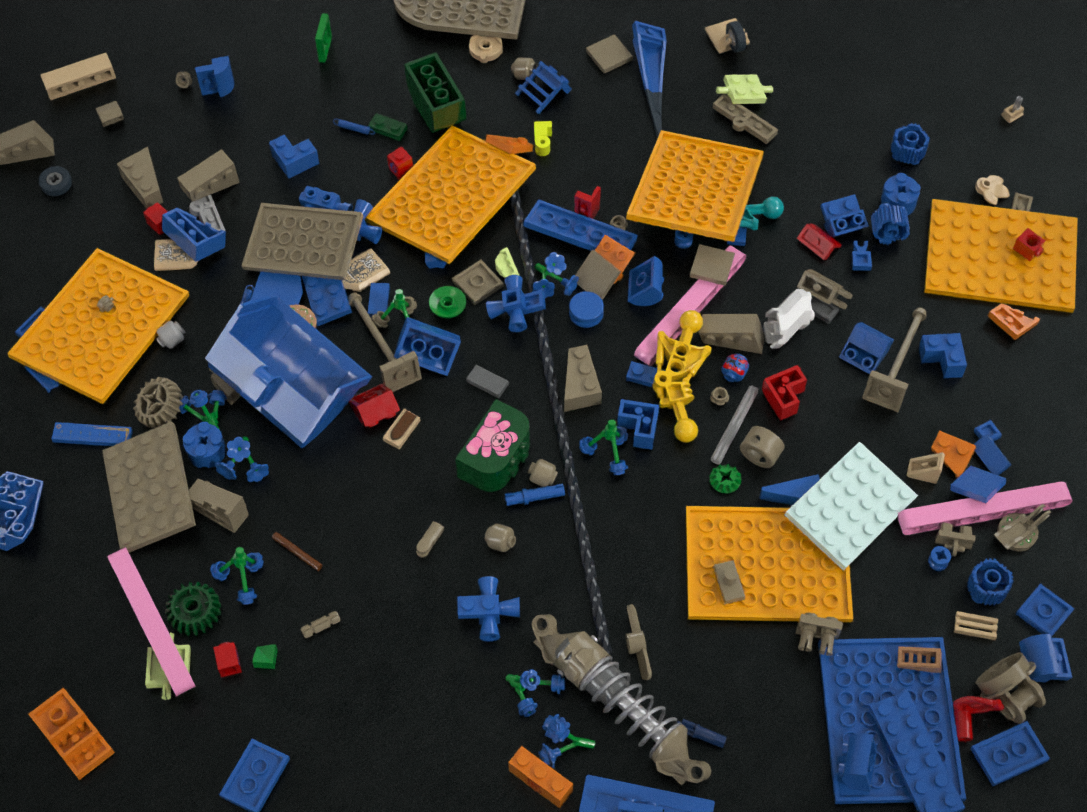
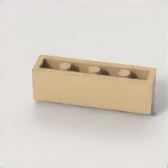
(78, 76)

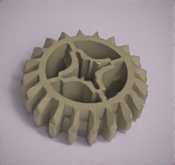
(158, 402)

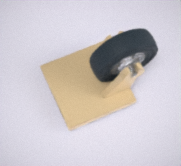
(728, 36)

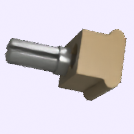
(1014, 111)

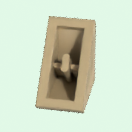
(926, 467)

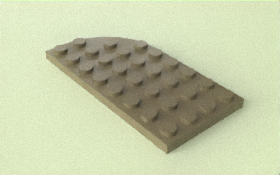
(471, 17)

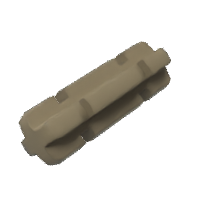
(320, 624)

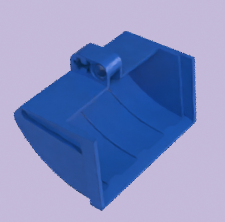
(285, 368)

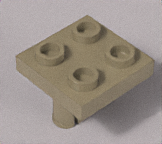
(824, 628)

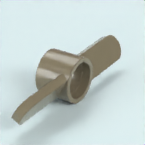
(637, 644)

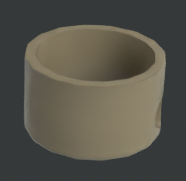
(769, 446)

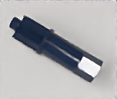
(704, 734)

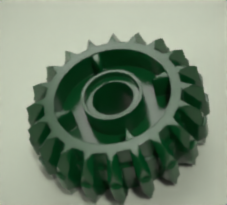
(198, 619)

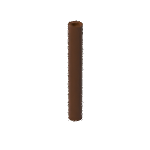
(297, 551)

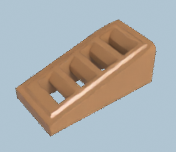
(919, 651)

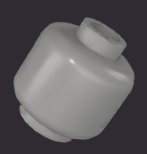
(170, 334)

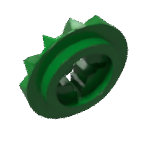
(728, 485)

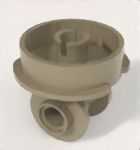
(1006, 675)

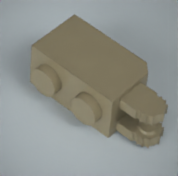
(823, 288)

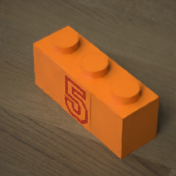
(540, 777)

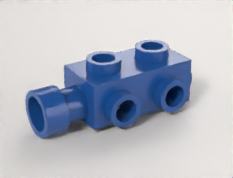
(322, 199)

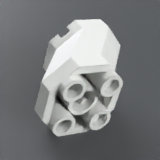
(790, 316)

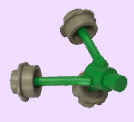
(400, 302)

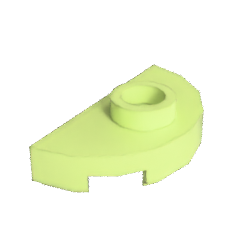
(505, 264)

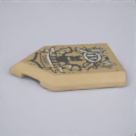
(171, 257)
(364, 270)

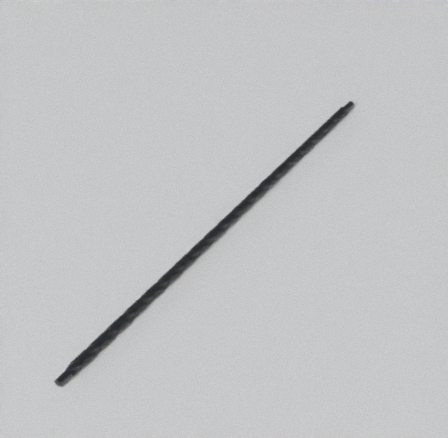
(562, 434)

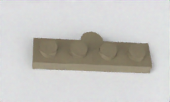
(745, 119)

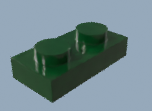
(388, 127)

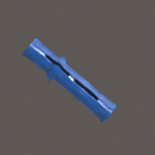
(526, 496)

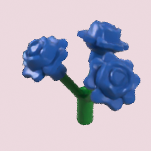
(558, 731)

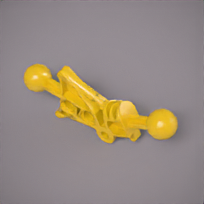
(668, 383)

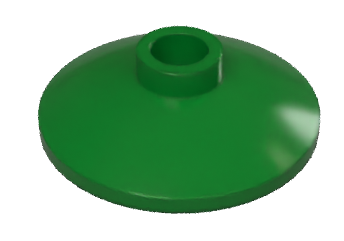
(444, 296)

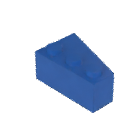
(192, 235)

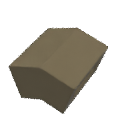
(109, 113)

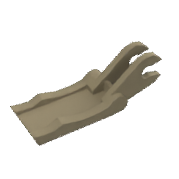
(1021, 528)

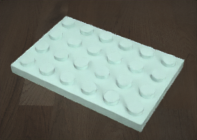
(851, 505)

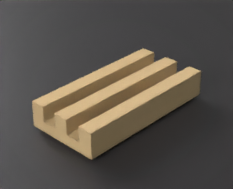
(976, 618)

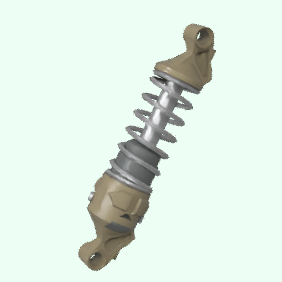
(592, 670)

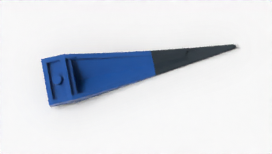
(650, 52)

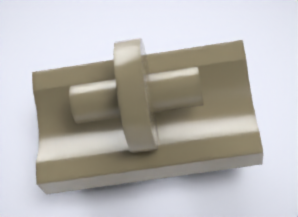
(953, 540)

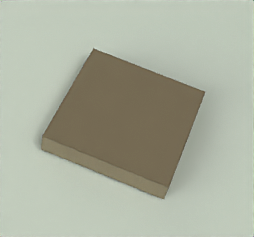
(609, 54)
(712, 265)
(597, 274)
(477, 282)

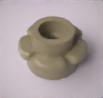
(179, 79)
(619, 222)
(105, 303)
(719, 391)

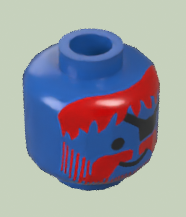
(735, 368)

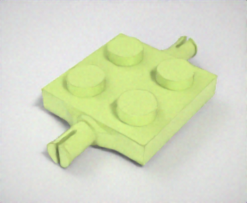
(744, 89)
(154, 673)

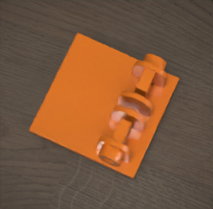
(615, 254)

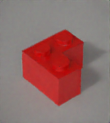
(782, 391)

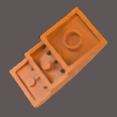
(71, 733)

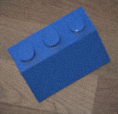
(431, 344)

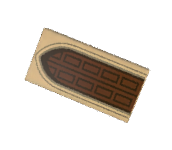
(401, 429)

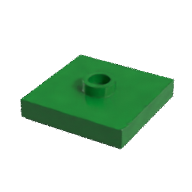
(323, 37)

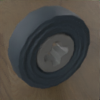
(60, 186)

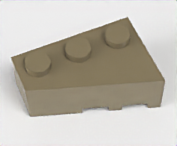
(25, 143)
(209, 176)
(141, 177)
(733, 331)
(581, 380)
(218, 504)

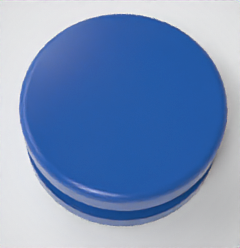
(586, 309)

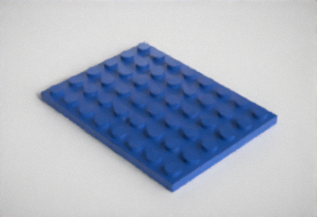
(867, 673)

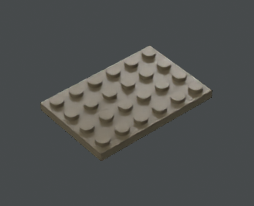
(302, 241)
(148, 487)

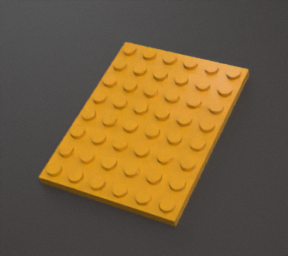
(696, 186)
(450, 194)
(975, 258)
(93, 347)
(775, 563)

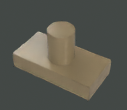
(729, 582)

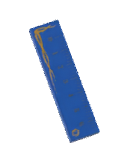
(90, 434)

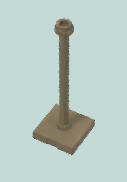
(396, 372)
(886, 389)

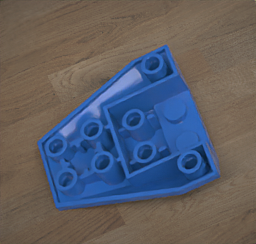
(18, 508)

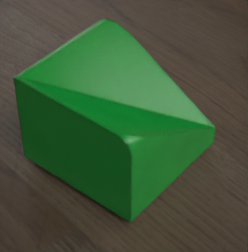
(265, 657)

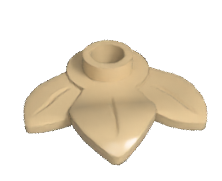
(992, 188)

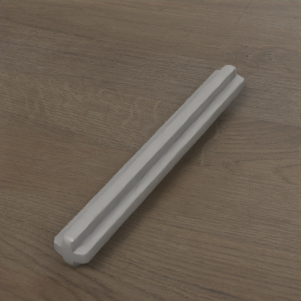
(734, 425)

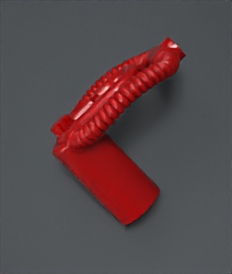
(965, 707)

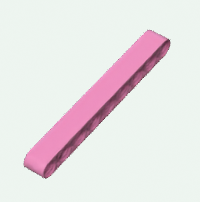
(694, 299)
(973, 511)
(151, 622)

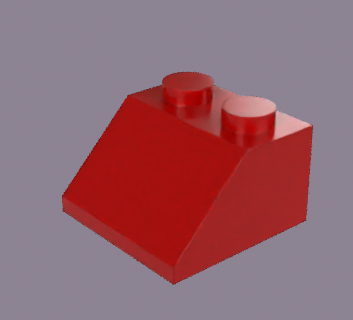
(374, 405)

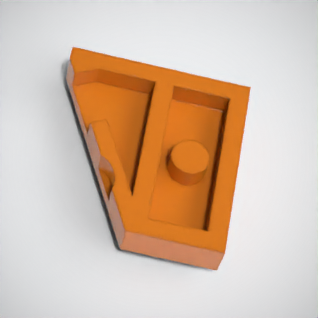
(510, 144)
(1012, 320)
(956, 452)

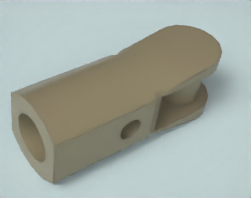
(429, 539)

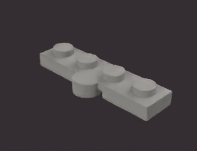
(207, 212)

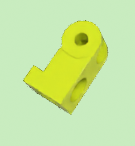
(542, 142)

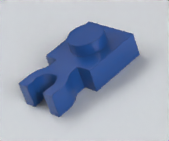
(860, 257)

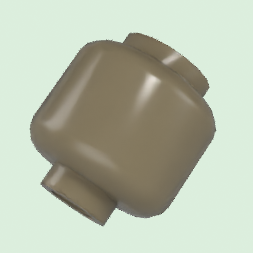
(523, 67)
(542, 473)
(500, 537)

